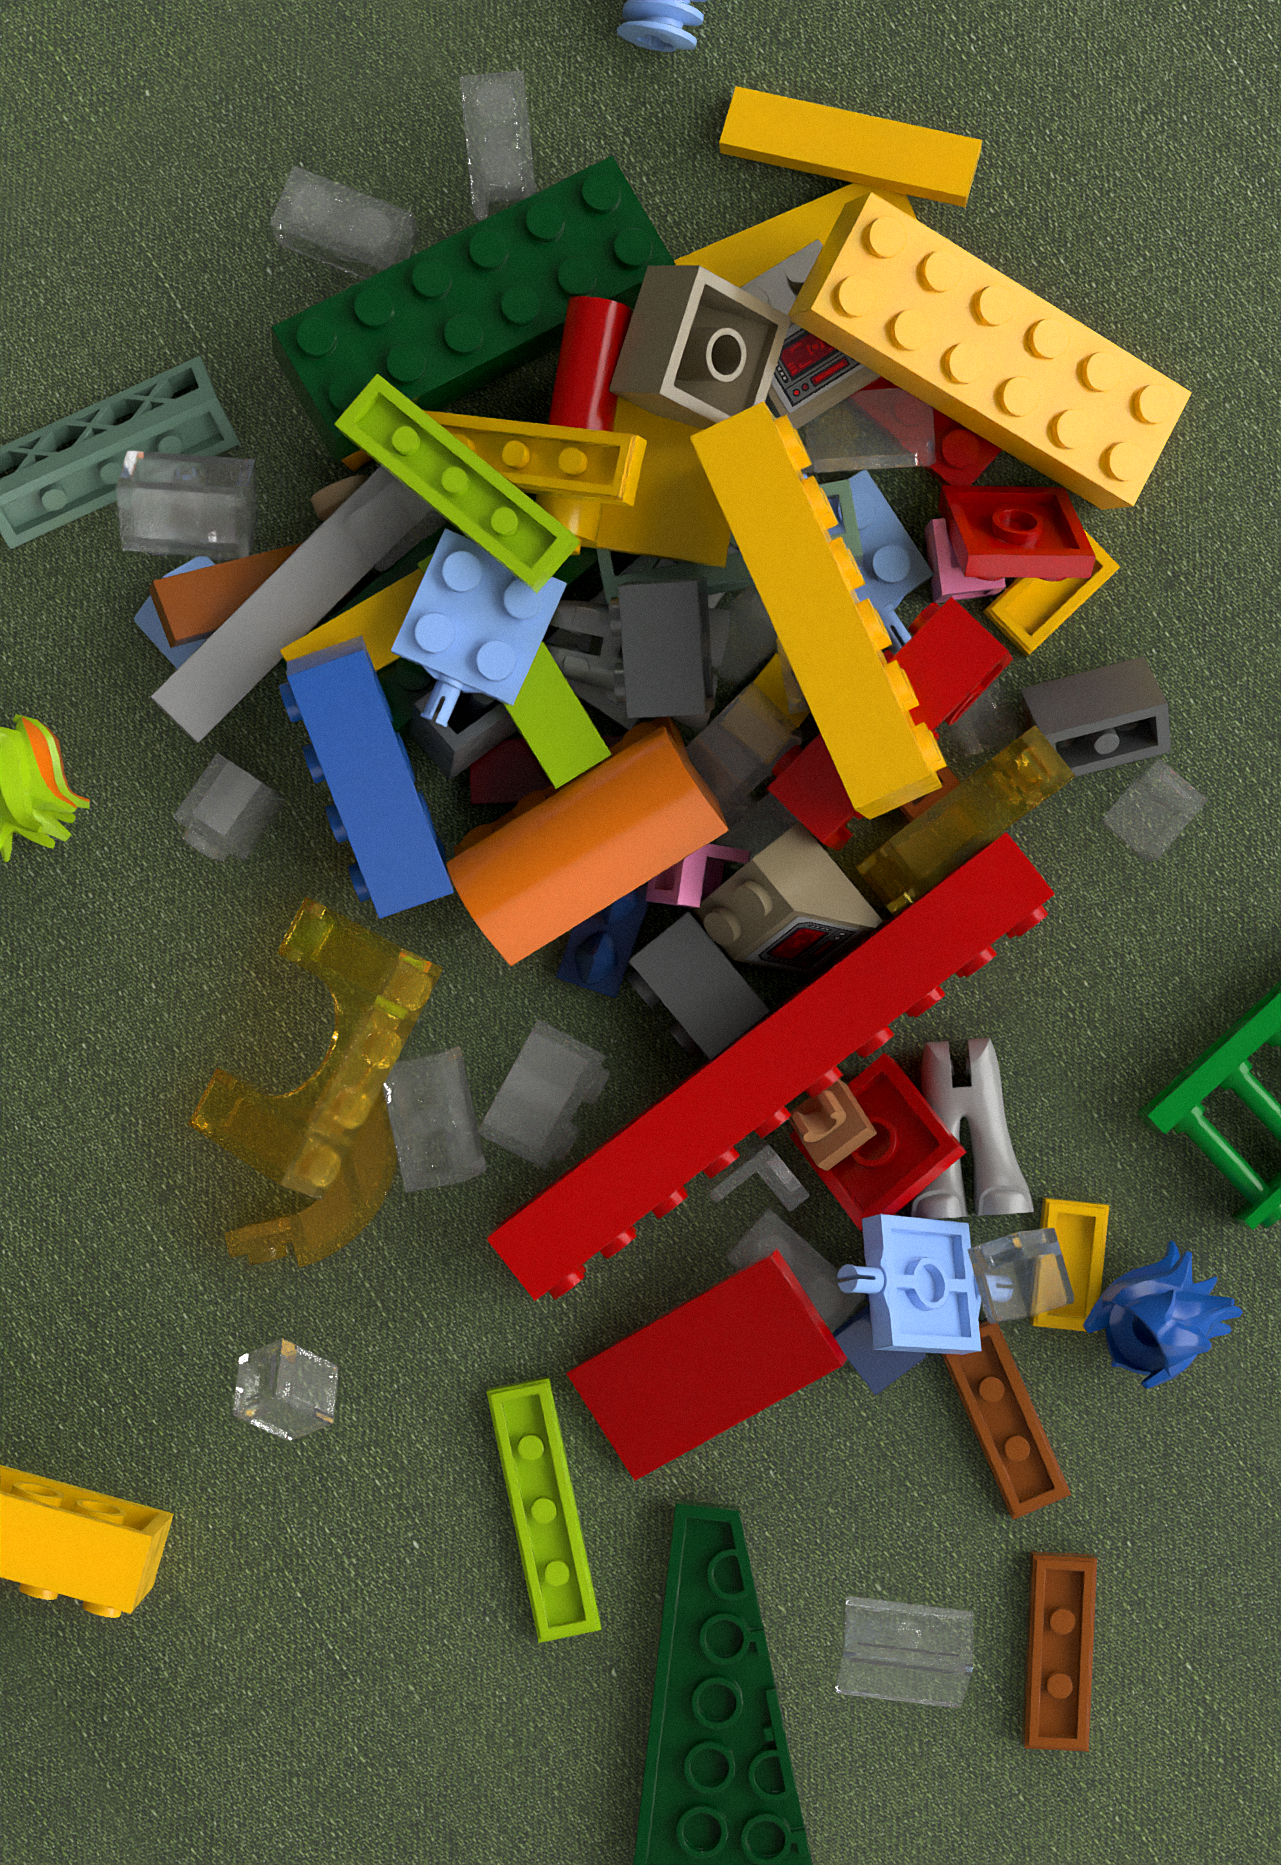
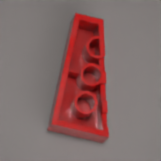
(948, 668)

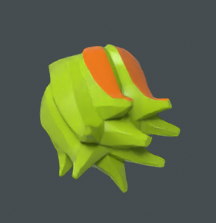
(33, 786)

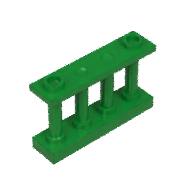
(1227, 1065)

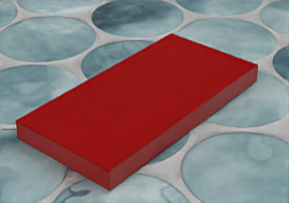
(707, 1365)

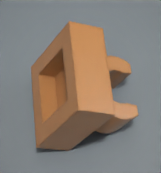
(831, 1125)

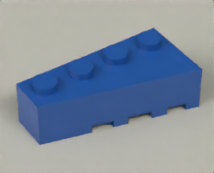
(368, 777)

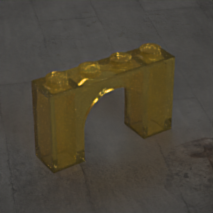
(377, 1000)

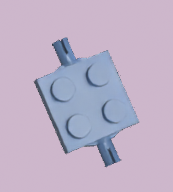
(890, 558)
(474, 625)
(918, 1285)

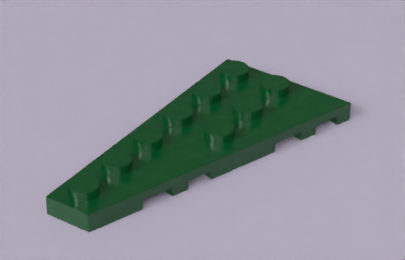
(716, 1738)

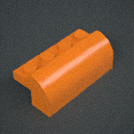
(585, 842)

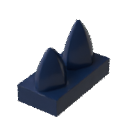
(604, 943)

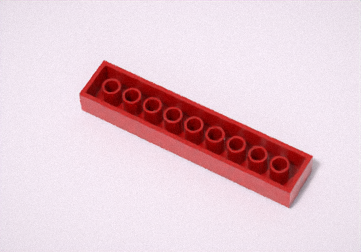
(769, 1066)

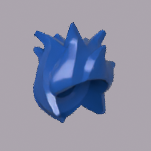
(1160, 1318)

